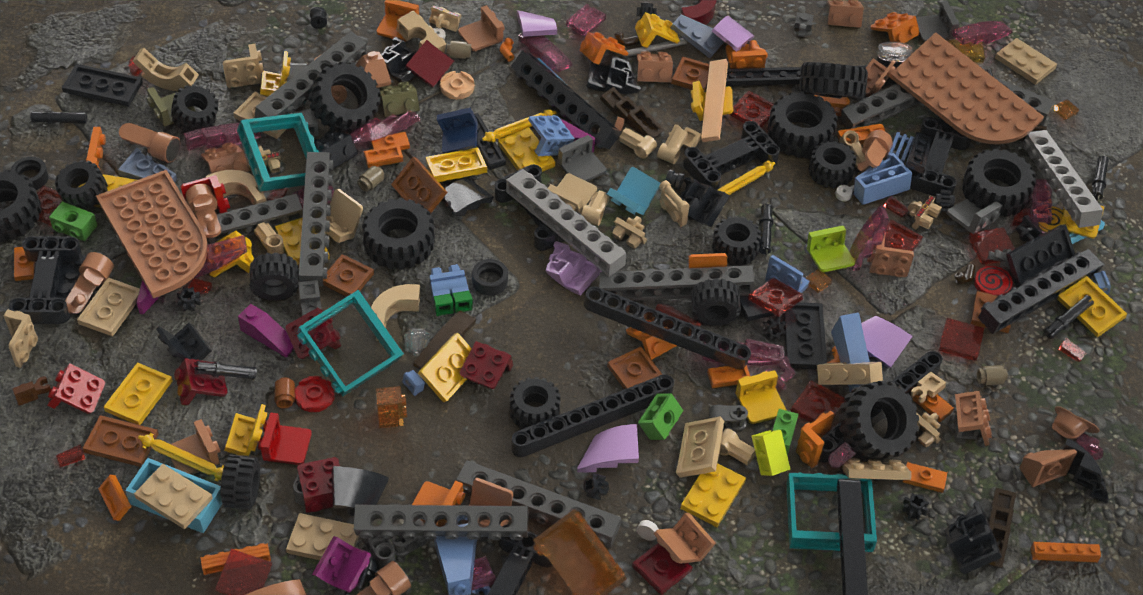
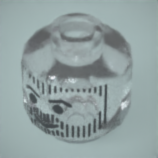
(416, 340)

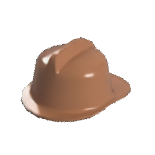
(1070, 425)

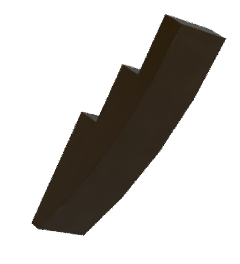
(634, 116)
(459, 323)
(1000, 521)

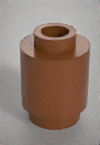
(284, 392)

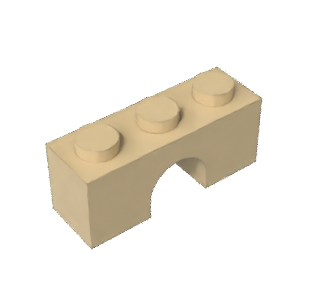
(414, 26)
(845, 373)

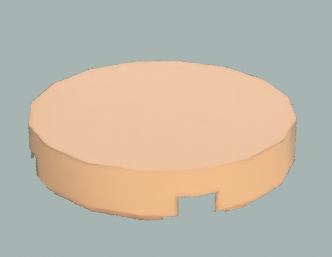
(457, 85)

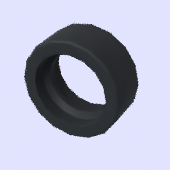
(32, 163)
(490, 265)

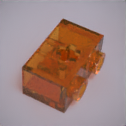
(391, 406)

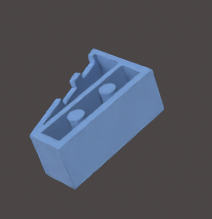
(884, 181)

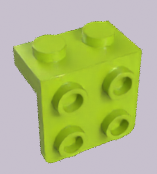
(829, 249)

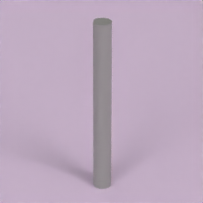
(655, 47)

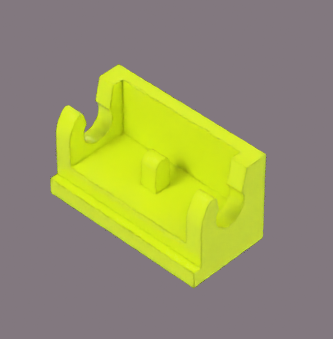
(770, 452)

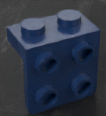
(458, 130)

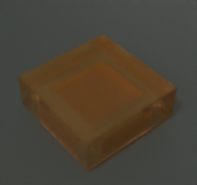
(1066, 109)
(819, 280)

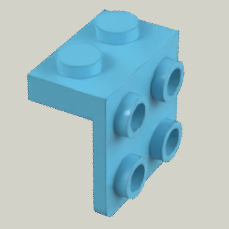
(635, 191)

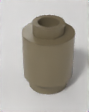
(458, 50)
(371, 178)
(992, 375)

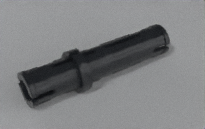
(58, 117)
(1099, 182)
(766, 223)
(1062, 322)
(217, 369)

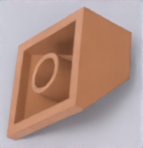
(375, 64)
(1046, 465)

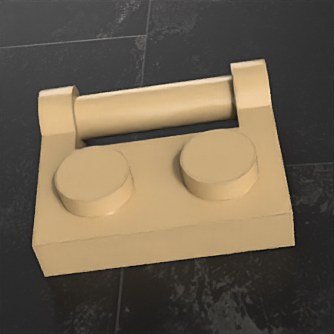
(673, 204)

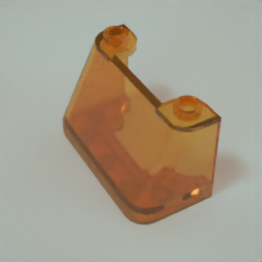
(580, 556)

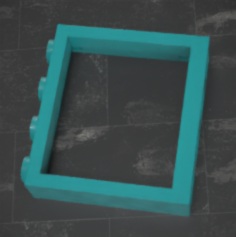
(249, 126)
(374, 324)
(826, 540)

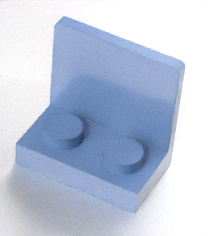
(552, 133)
(786, 274)

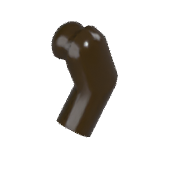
(626, 41)
(966, 277)

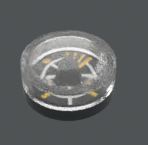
(893, 51)

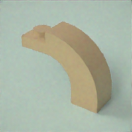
(162, 75)
(240, 183)
(396, 300)

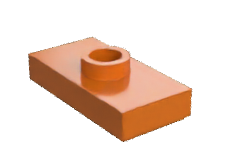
(391, 140)
(383, 156)
(23, 267)
(726, 376)
(935, 405)
(926, 477)
(114, 497)

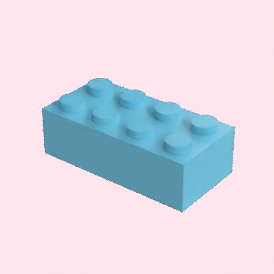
(203, 519)

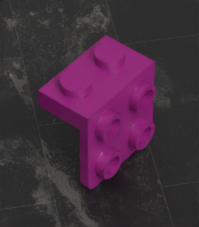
(342, 565)

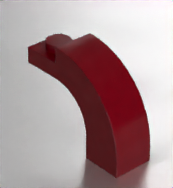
(701, 12)

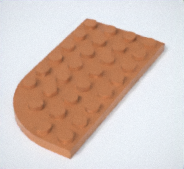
(965, 94)
(157, 231)

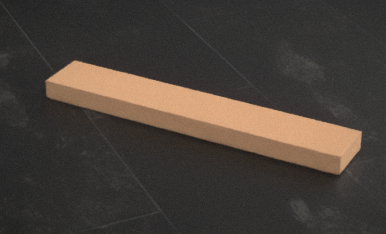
(714, 100)

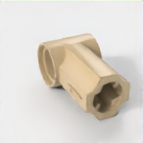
(642, 145)
(855, 146)
(671, 148)
(594, 210)
(269, 238)
(735, 447)

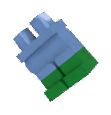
(450, 290)

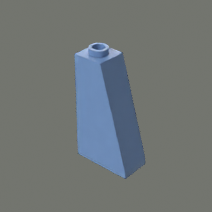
(850, 341)
(457, 563)

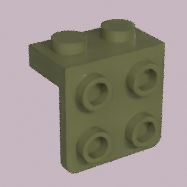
(399, 99)
(162, 106)

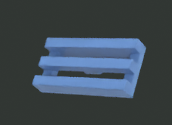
(904, 138)

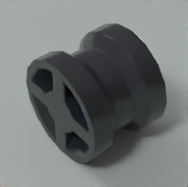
(318, 17)
(675, 179)

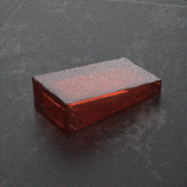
(278, 193)
(896, 206)
(1072, 350)
(70, 456)

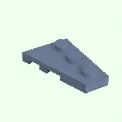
(698, 35)
(140, 166)

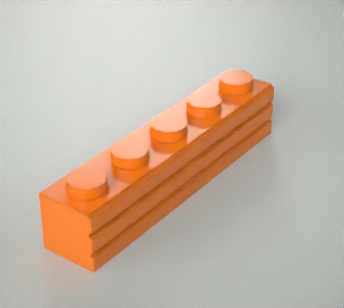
(1065, 552)
(216, 562)

